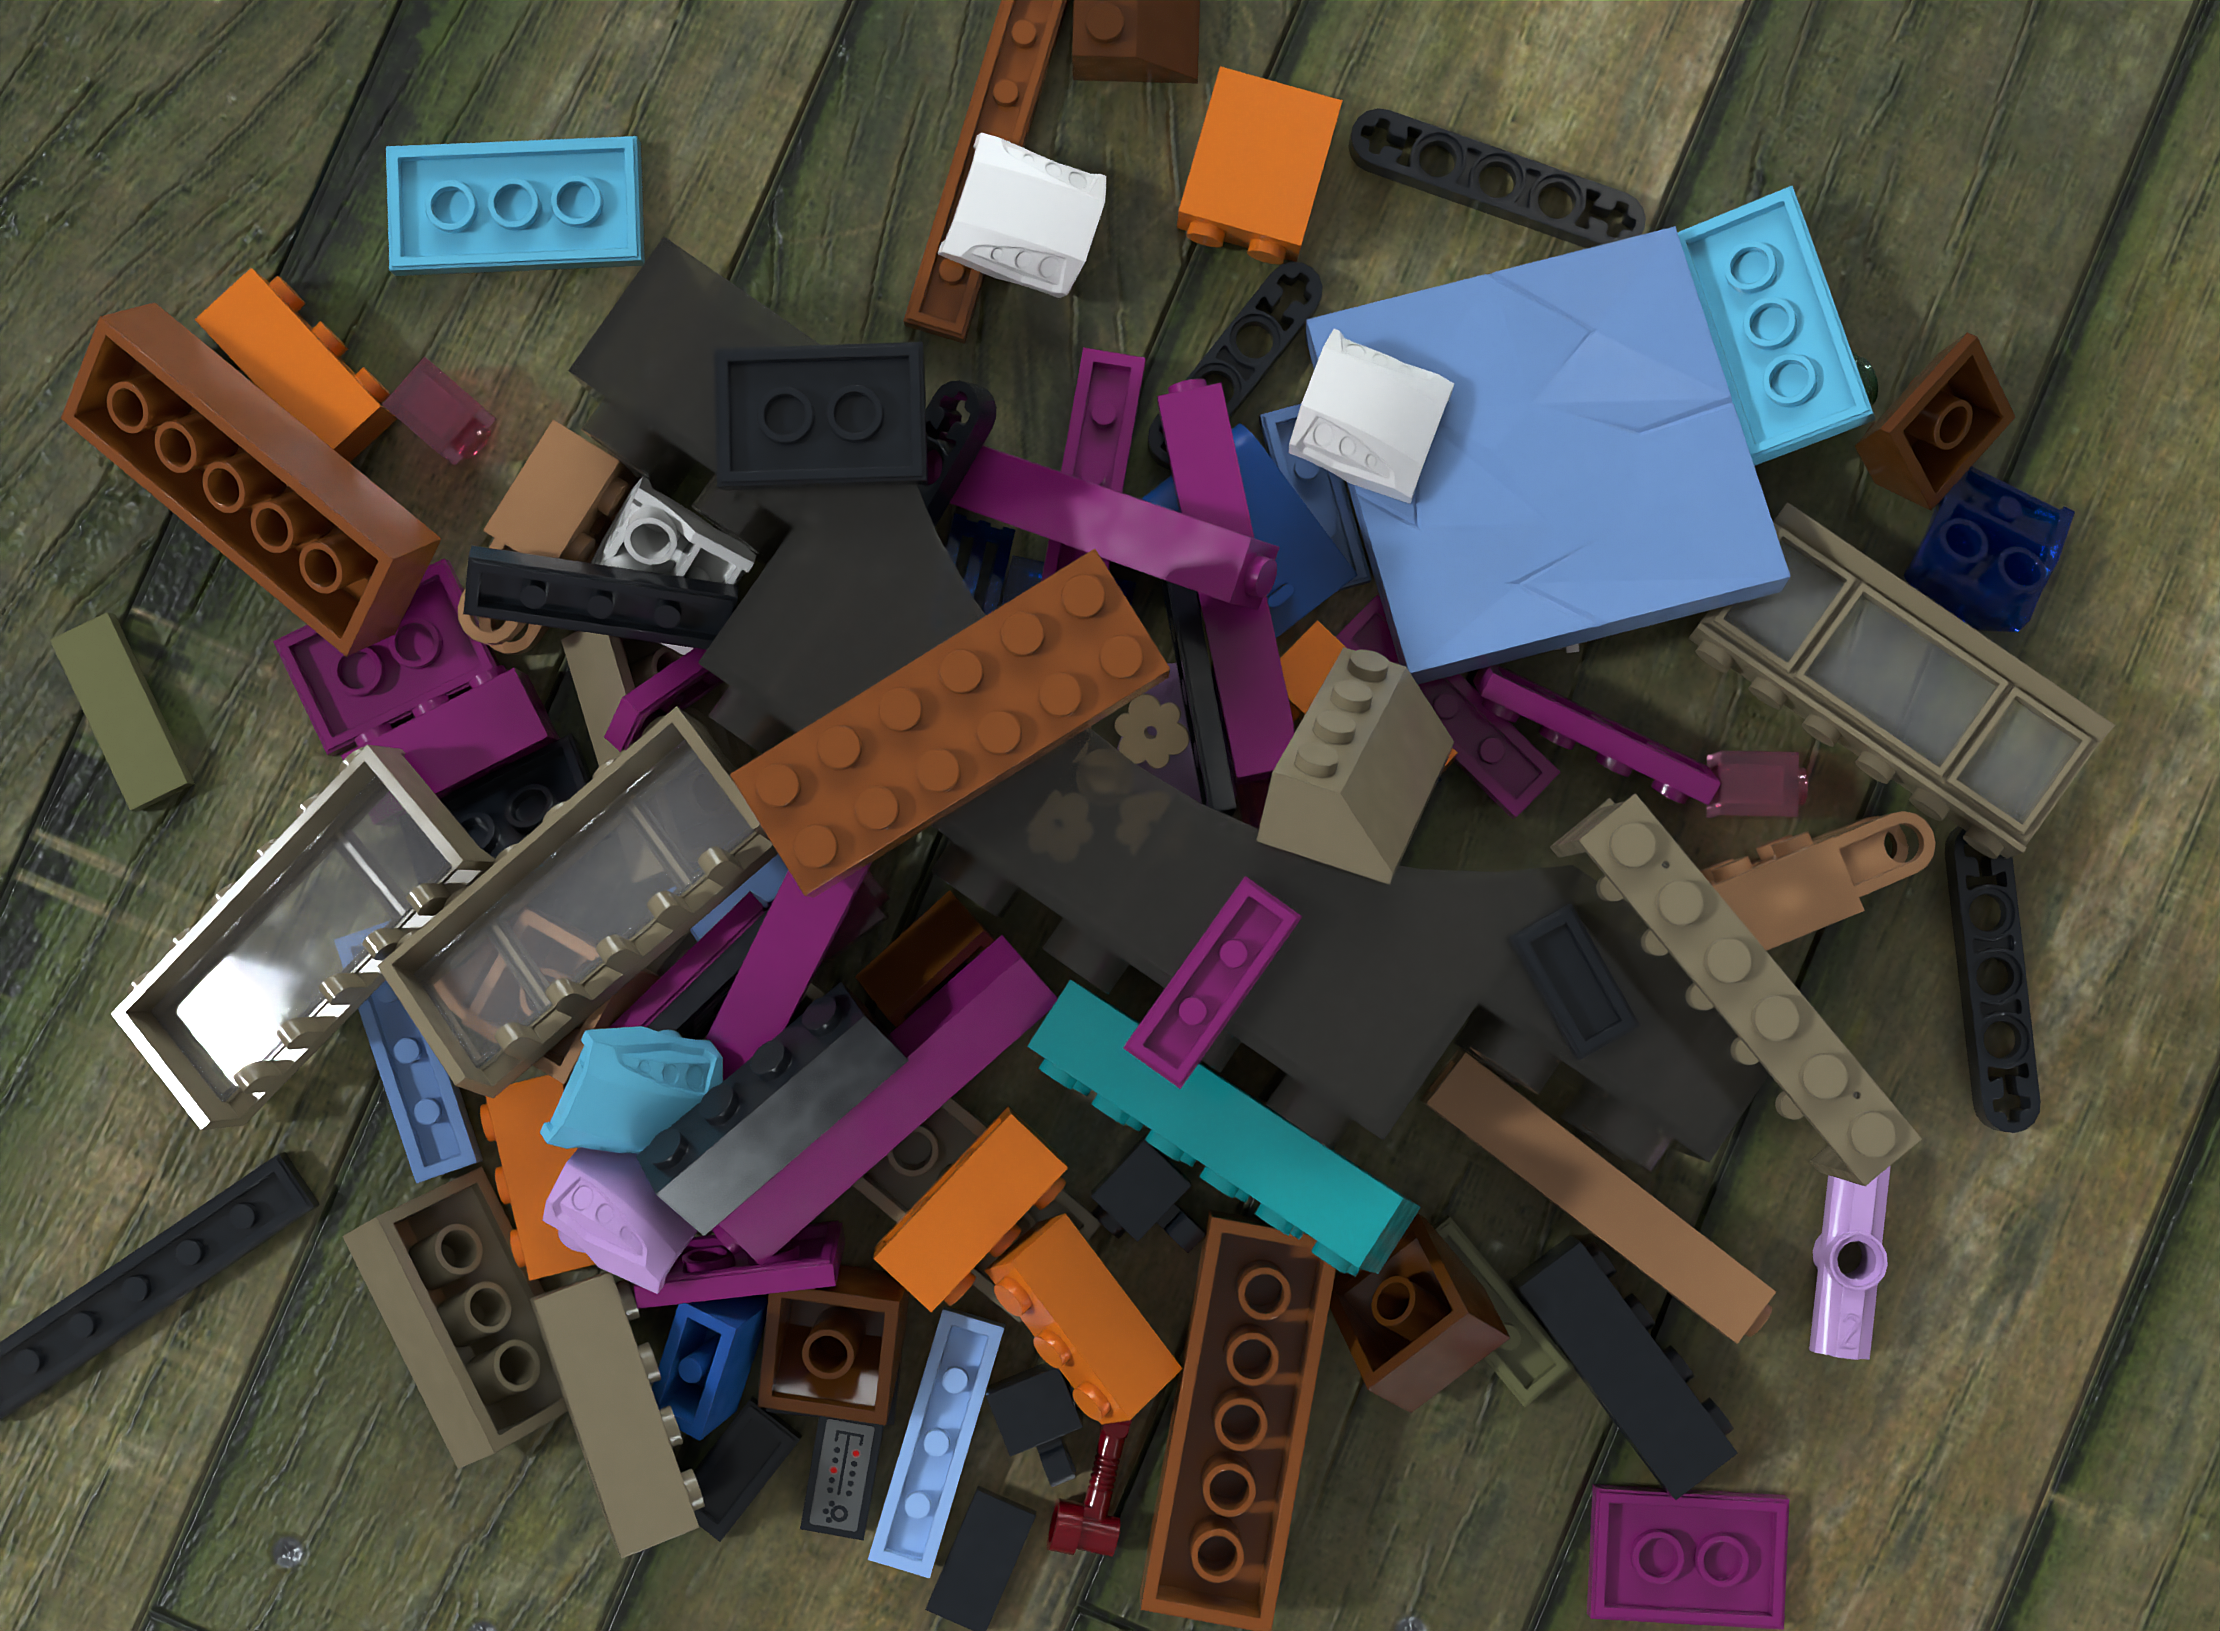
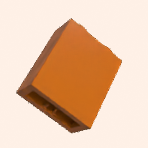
(1257, 166)

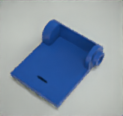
(1307, 555)

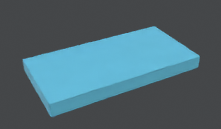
(515, 206)
(1775, 326)

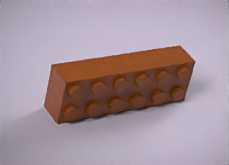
(249, 477)
(951, 724)
(1237, 1425)

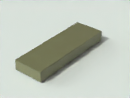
(122, 712)
(1530, 1358)

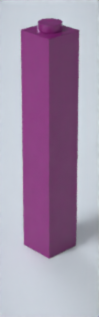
(1116, 525)
(1237, 637)
(946, 1048)

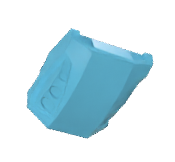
(631, 1088)

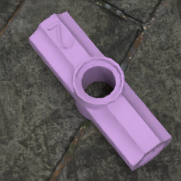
(1847, 1301)

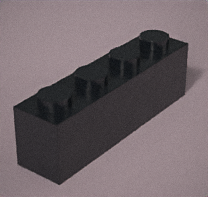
(770, 1109)
(1624, 1366)

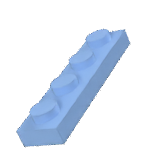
(936, 1442)

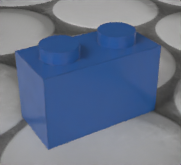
(709, 1360)

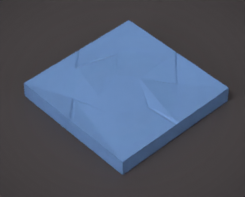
(1576, 467)

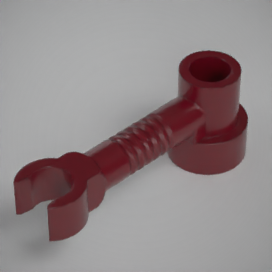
(1087, 1524)

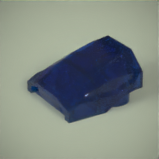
(1989, 552)

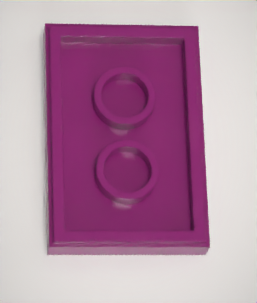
(391, 677)
(712, 1272)
(1688, 1558)

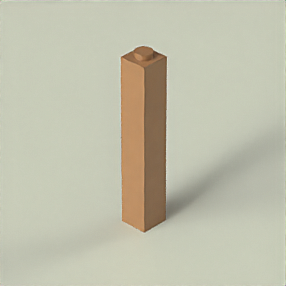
(1600, 1197)

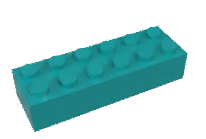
(1230, 1132)

